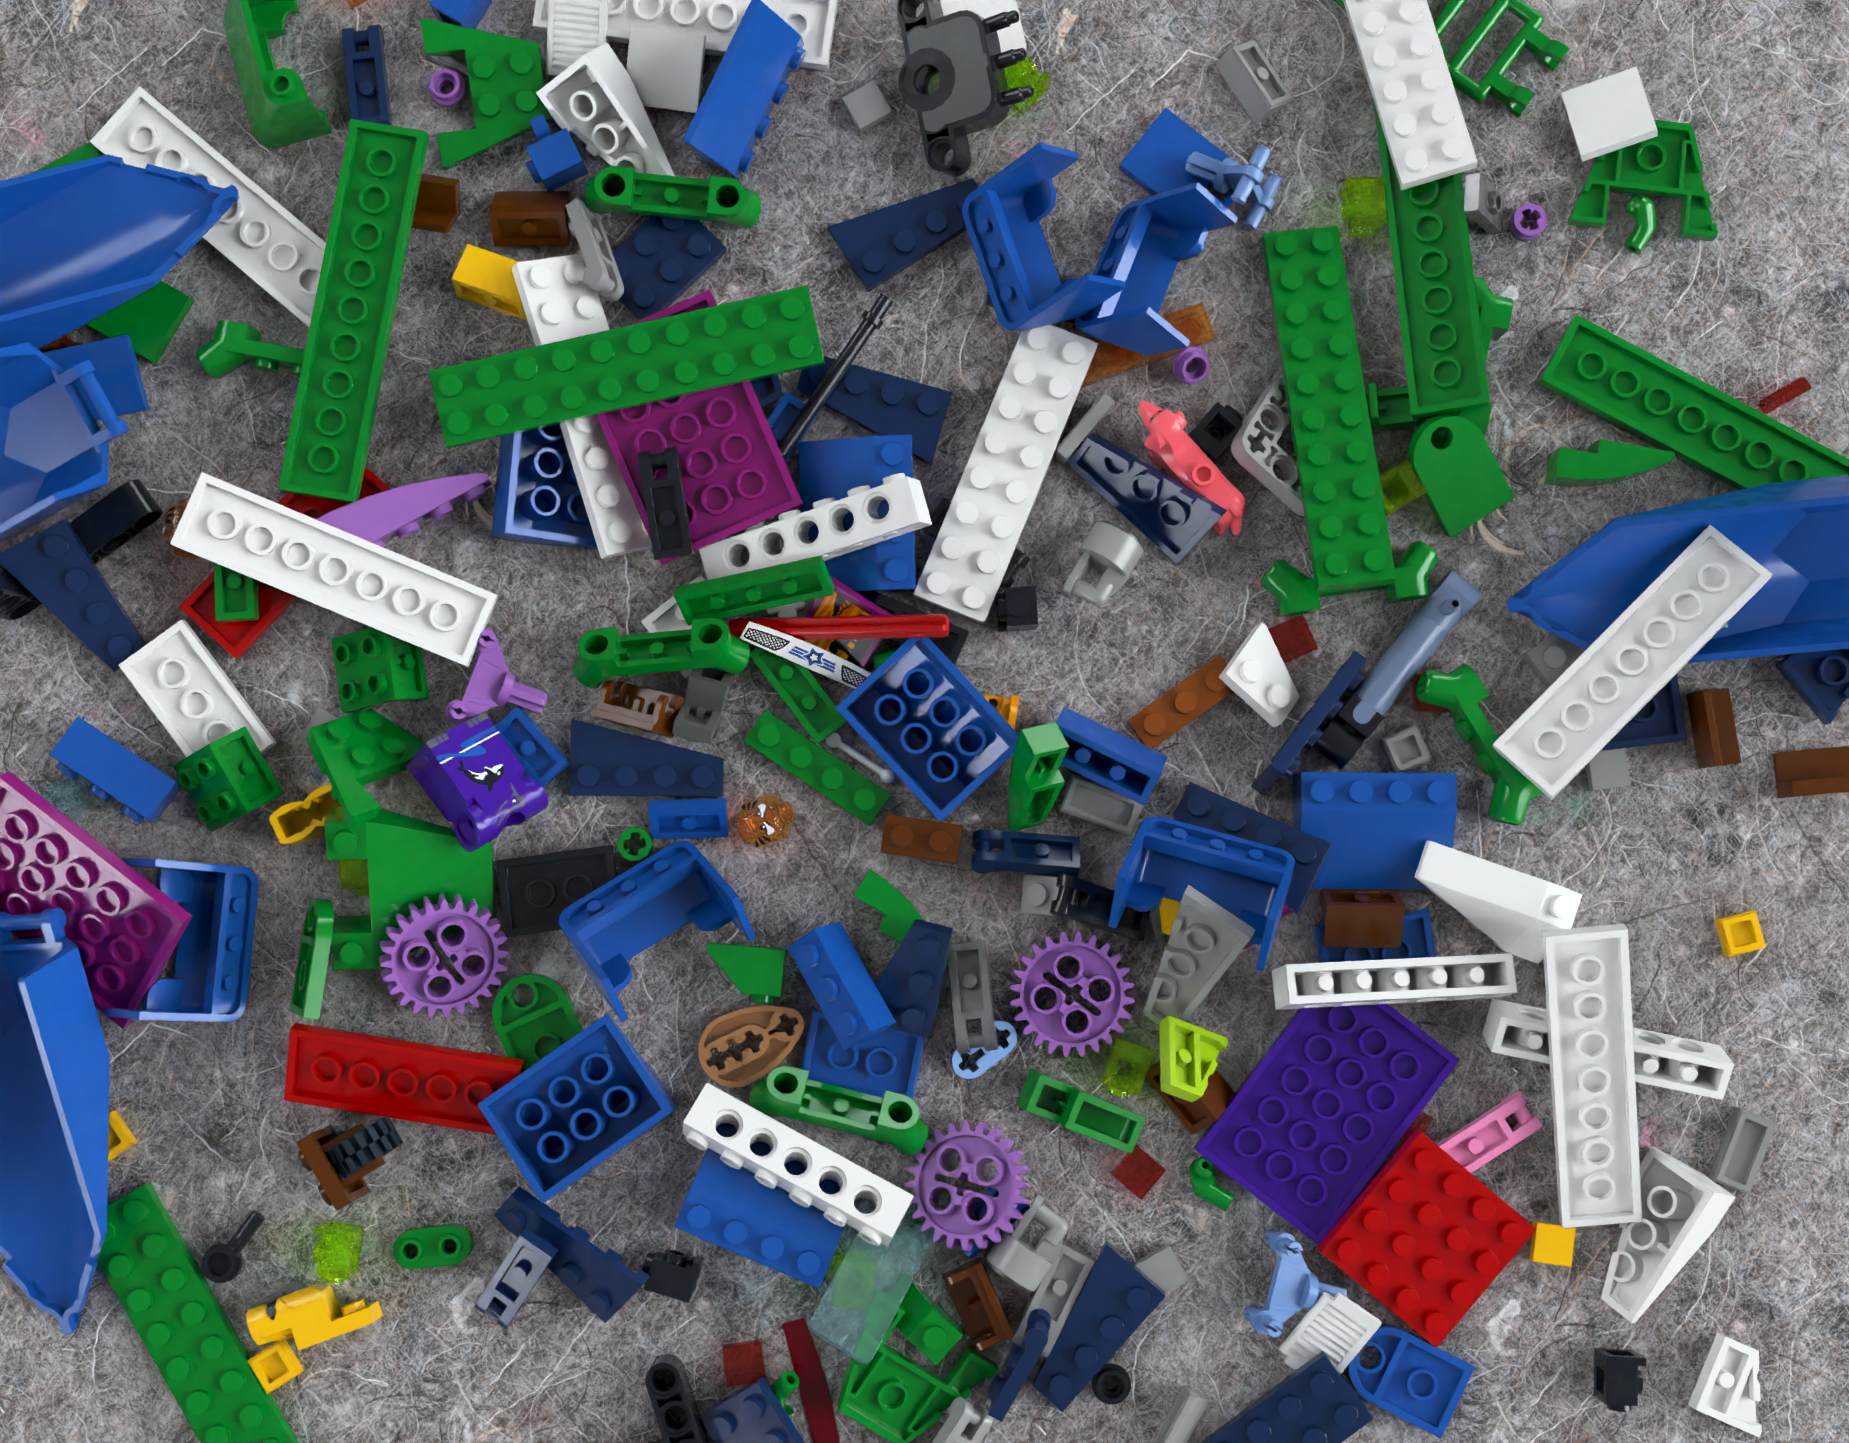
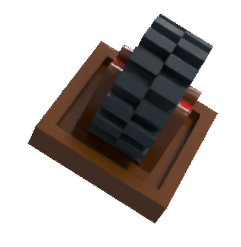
(347, 1158)

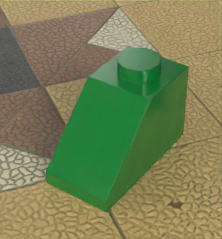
(752, 969)
(928, 1324)

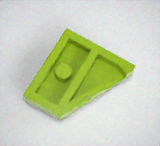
(1187, 1057)

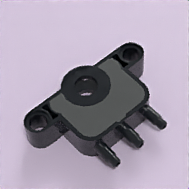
(972, 77)

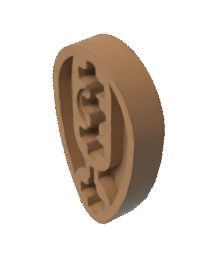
(734, 1025)

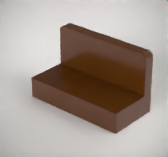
(437, 203)
(530, 218)
(1713, 728)
(1812, 771)
(1362, 918)
(1201, 1112)

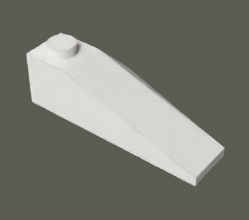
(605, 112)
(1498, 899)
(1677, 1218)

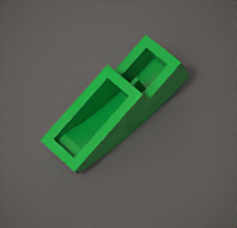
(1603, 464)
(1035, 775)
(891, 903)
(1080, 1111)

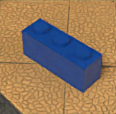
(1109, 757)
(114, 772)
(841, 985)

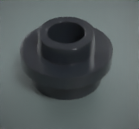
(1115, 1395)

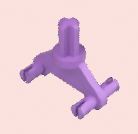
(492, 685)

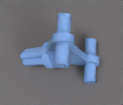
(1242, 179)
(1290, 1287)

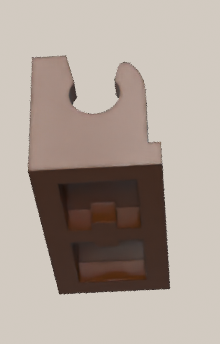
(638, 707)
(978, 1304)

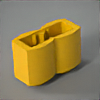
(303, 821)

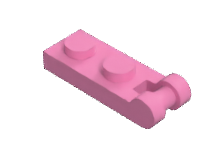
(1490, 1133)

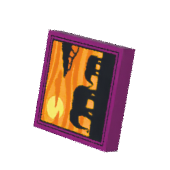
(846, 603)

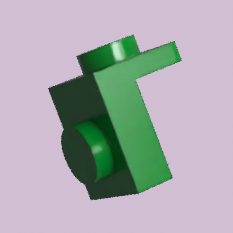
(1389, 408)

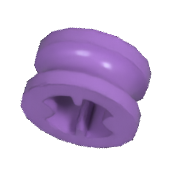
(1536, 213)

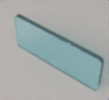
(870, 1289)

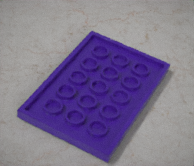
(1326, 1110)

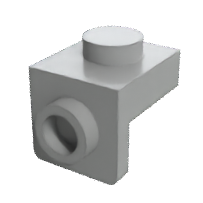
(1039, 893)

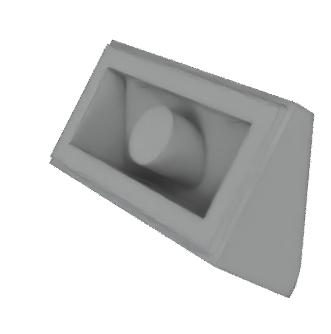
(1253, 81)
(1182, 1417)

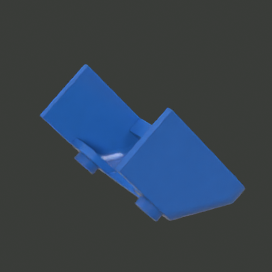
(1013, 251)
(1144, 252)
(1229, 870)
(643, 909)
(214, 948)

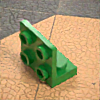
(377, 670)
(227, 779)

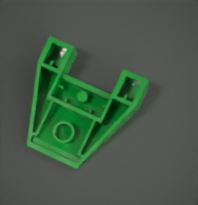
(404, 866)

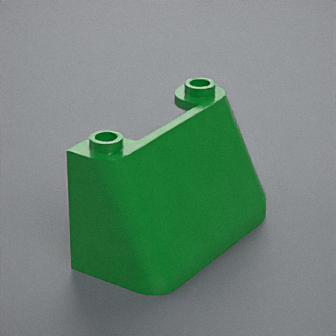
(272, 97)

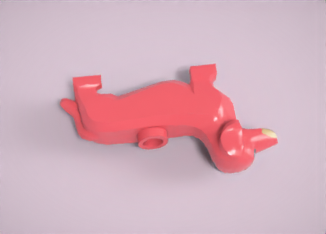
(1189, 464)

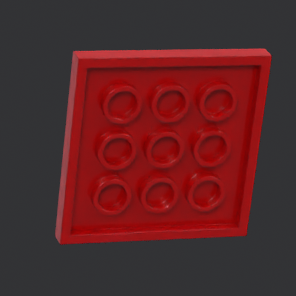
(1426, 1238)

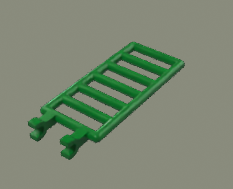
(1514, 97)

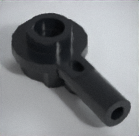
(224, 1260)

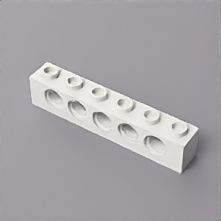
(905, 514)
(1393, 981)
(1658, 1057)
(717, 1107)

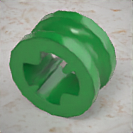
(643, 853)

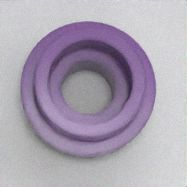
(440, 80)
(1198, 368)

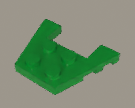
(502, 83)
(1655, 167)
(357, 753)
(903, 1397)

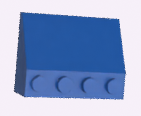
(745, 91)
(833, 469)
(539, 492)
(930, 725)
(1374, 824)
(577, 1108)
(759, 1221)

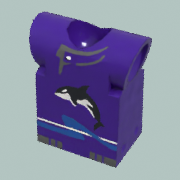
(476, 782)

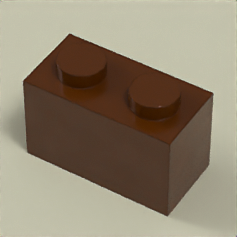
(921, 839)

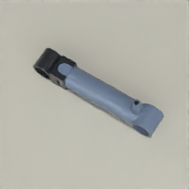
(1396, 668)

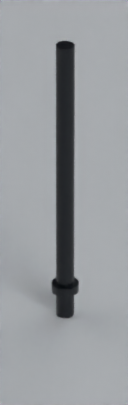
(871, 320)

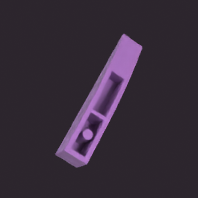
(404, 507)

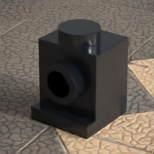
(1225, 420)
(1017, 609)
(672, 1274)
(1618, 1378)

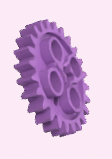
(413, 974)
(1051, 1022)
(958, 1219)

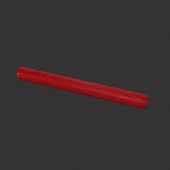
(852, 626)

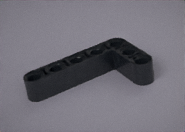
(101, 531)
(674, 1394)

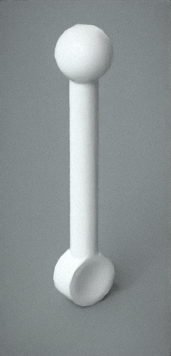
(835, 741)

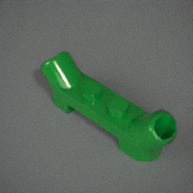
(672, 196)
(1494, 321)
(240, 343)
(1299, 596)
(705, 645)
(1460, 693)
(886, 1119)

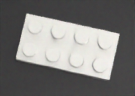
(191, 691)

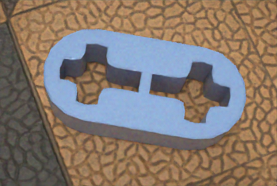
(989, 1057)

